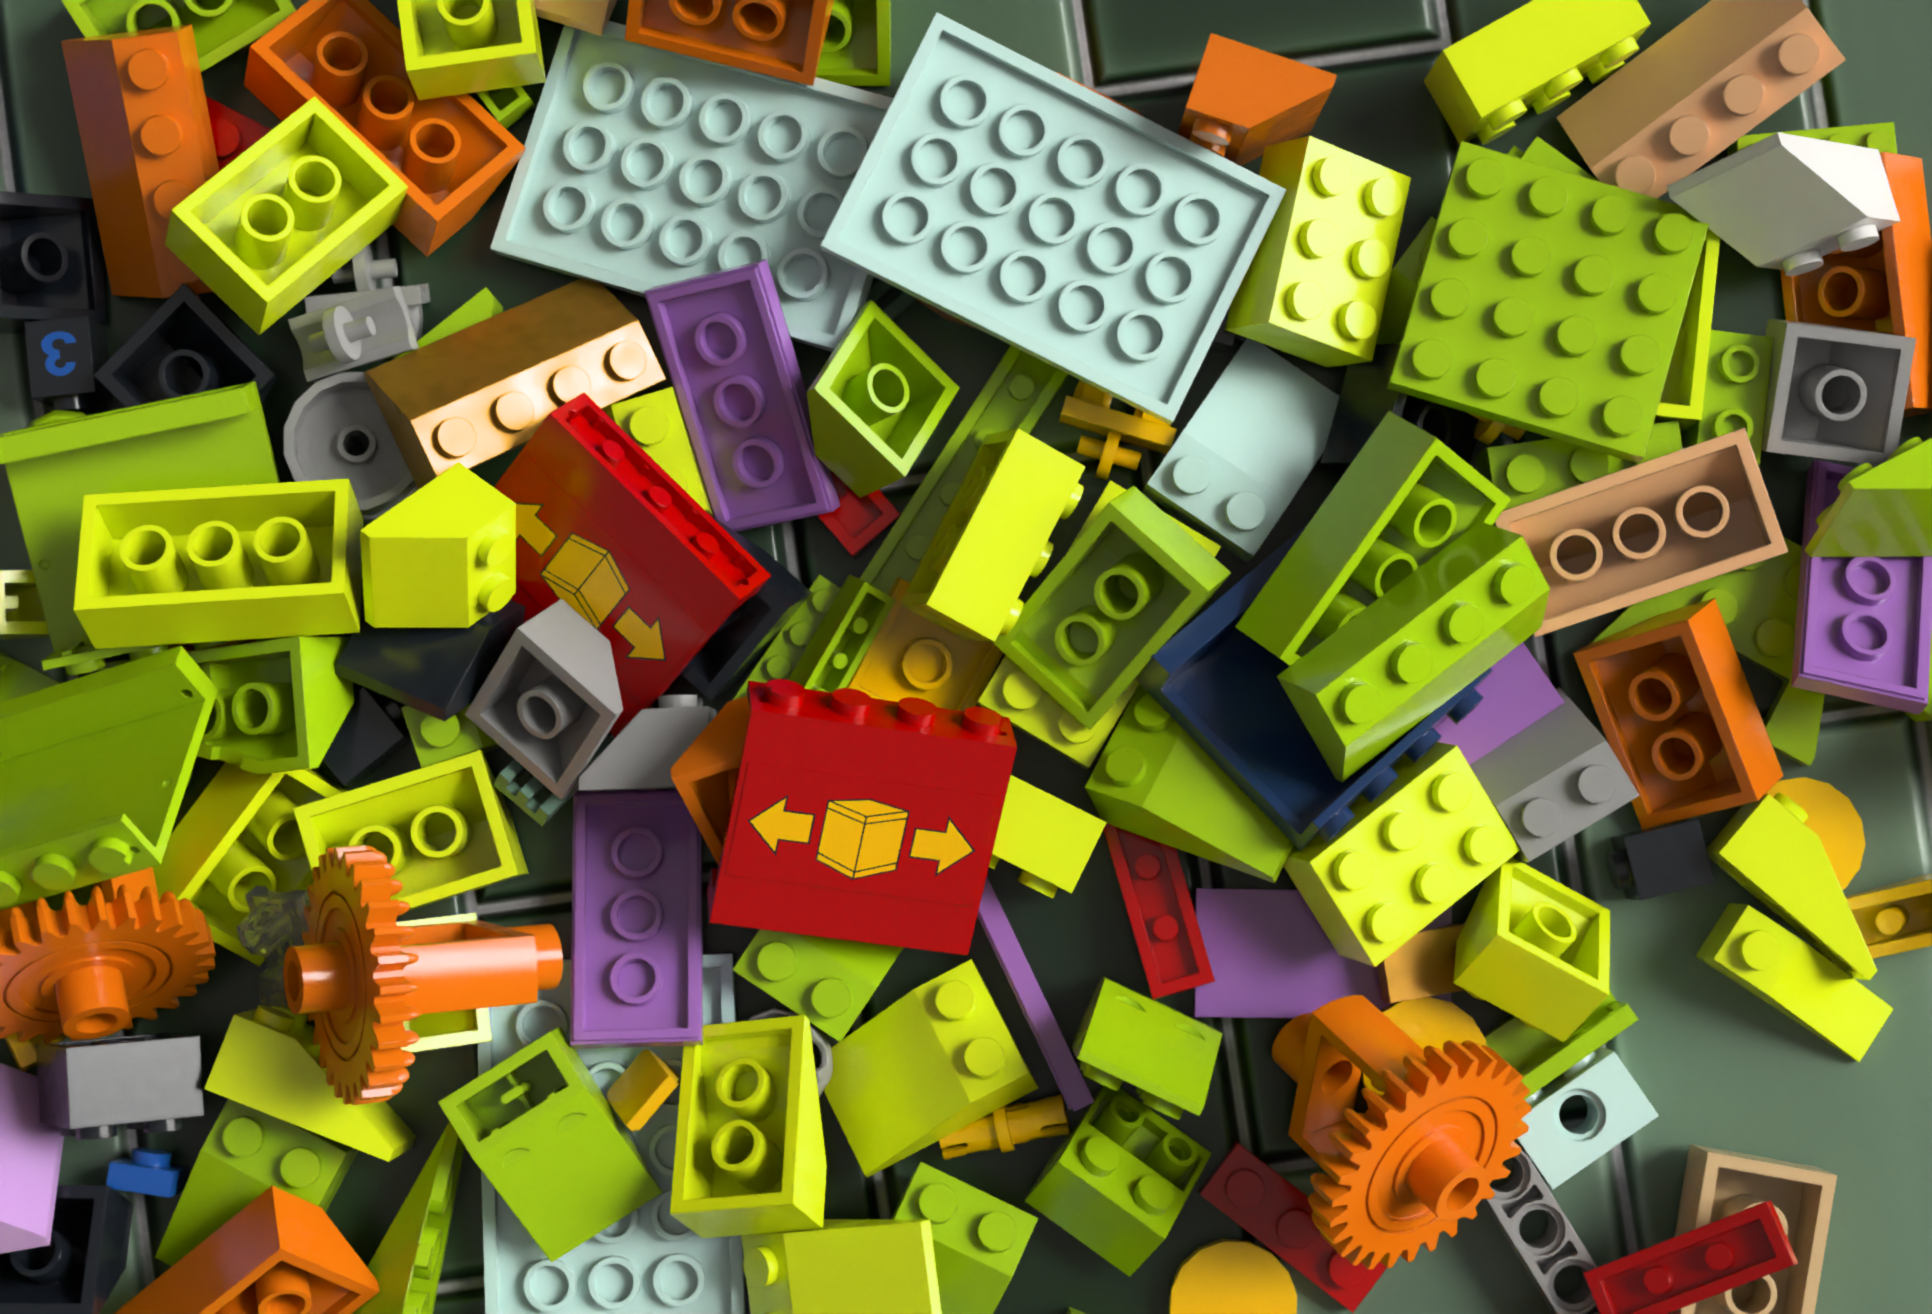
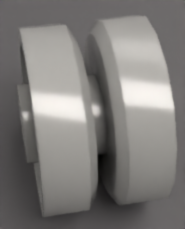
(328, 424)

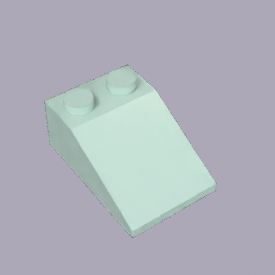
(1246, 450)

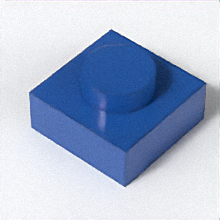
(148, 1173)

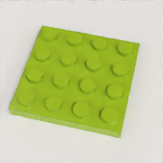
(1549, 302)

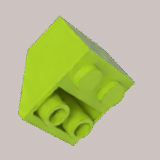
(1119, 1179)

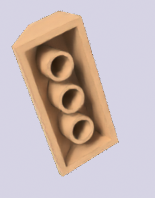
(1698, 91)
(1649, 529)

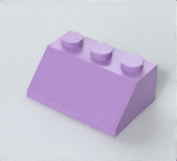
(27, 1164)

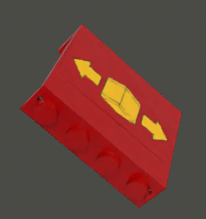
(621, 549)
(862, 817)

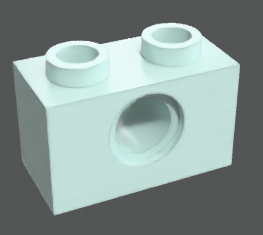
(1614, 1113)

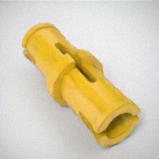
(1009, 1127)

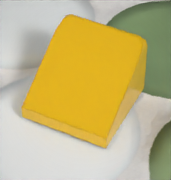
(642, 1089)

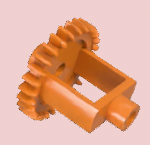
(99, 961)
(369, 975)
(1420, 1147)

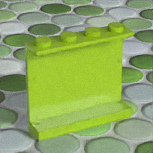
(151, 446)
(97, 773)

